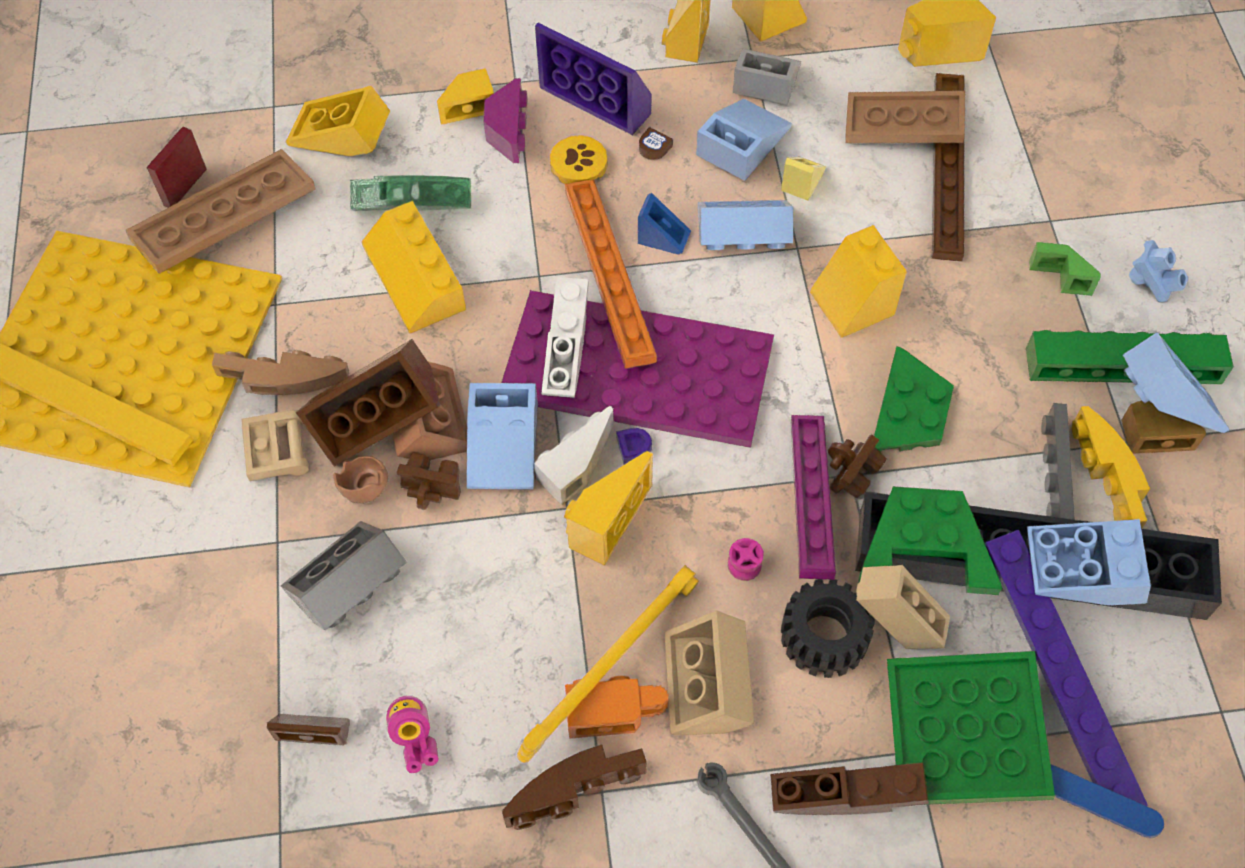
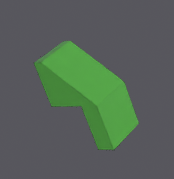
(1075, 272)

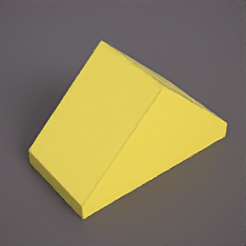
(801, 176)

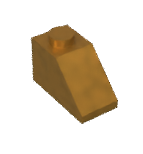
(1155, 431)

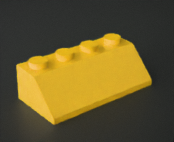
(413, 268)

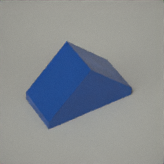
(660, 227)

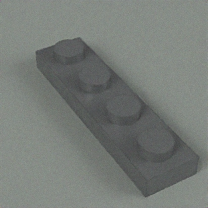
(1057, 456)

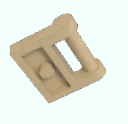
(263, 446)

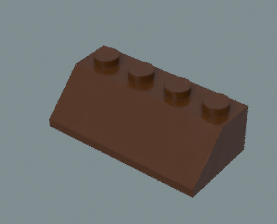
(371, 403)

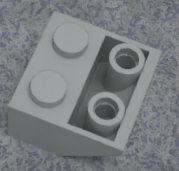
(765, 76)

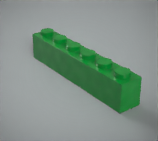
(1100, 358)

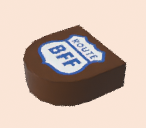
(654, 144)

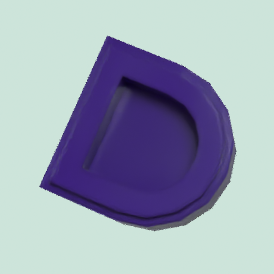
(633, 443)

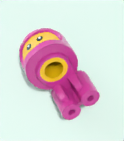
(409, 727)

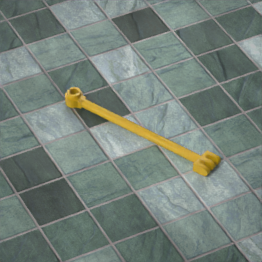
(682, 583)

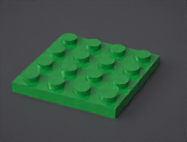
(972, 726)

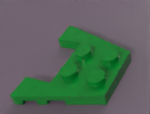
(935, 526)

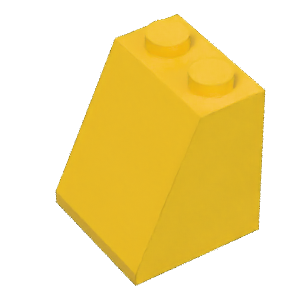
(769, 17)
(946, 32)
(860, 282)

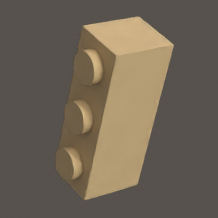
(903, 607)

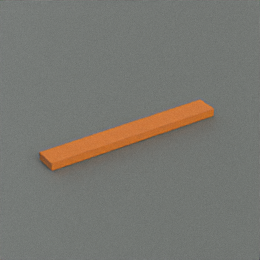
(610, 275)

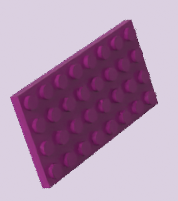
(700, 387)

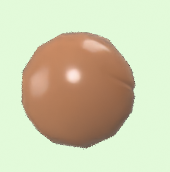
(361, 479)

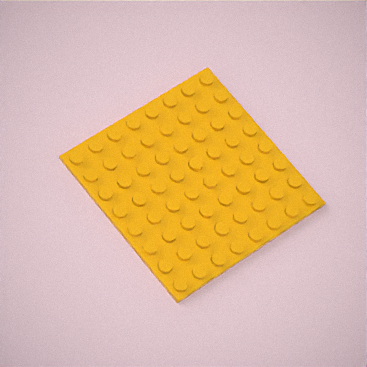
(136, 337)

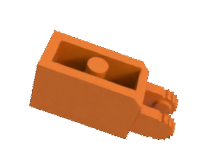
(615, 707)

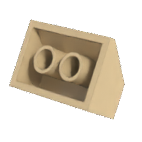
(708, 676)

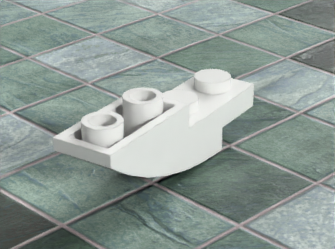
(565, 337)

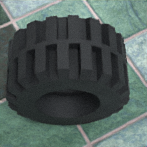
(823, 654)

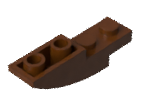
(556, 789)
(849, 791)

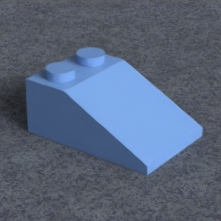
(1170, 384)

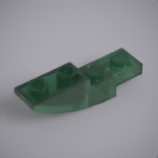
(423, 190)

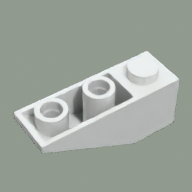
(571, 463)

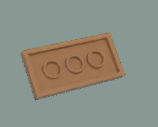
(906, 117)

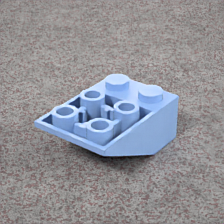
(740, 137)
(501, 435)
(1090, 562)

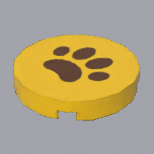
(578, 159)

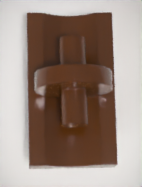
(863, 455)
(428, 484)

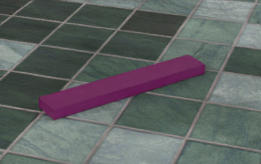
(812, 498)

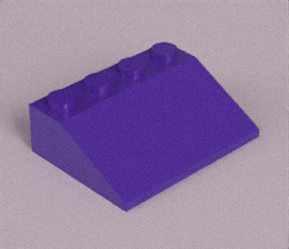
(591, 80)

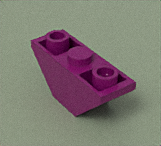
(505, 120)

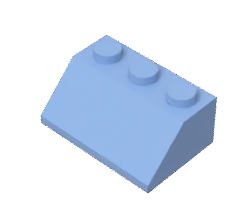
(745, 224)

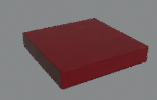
(177, 167)

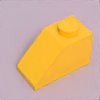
(465, 97)

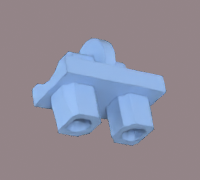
(1155, 271)

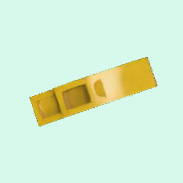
(1110, 458)

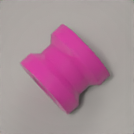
(745, 551)

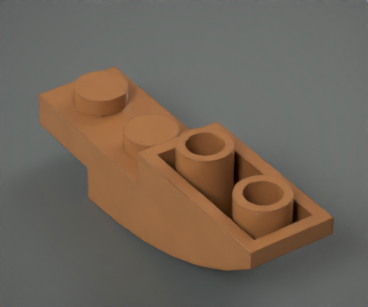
(294, 374)

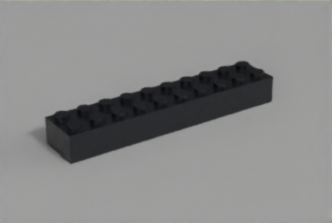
(1180, 566)

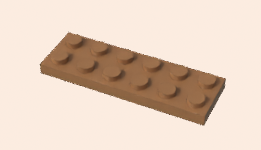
(220, 210)

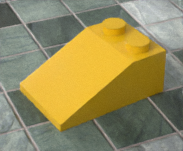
(686, 29)
(341, 123)
(607, 509)

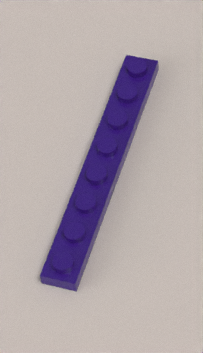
(1062, 669)

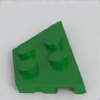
(912, 405)

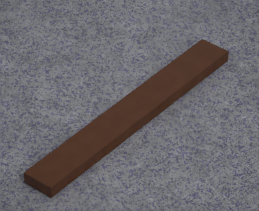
(948, 187)

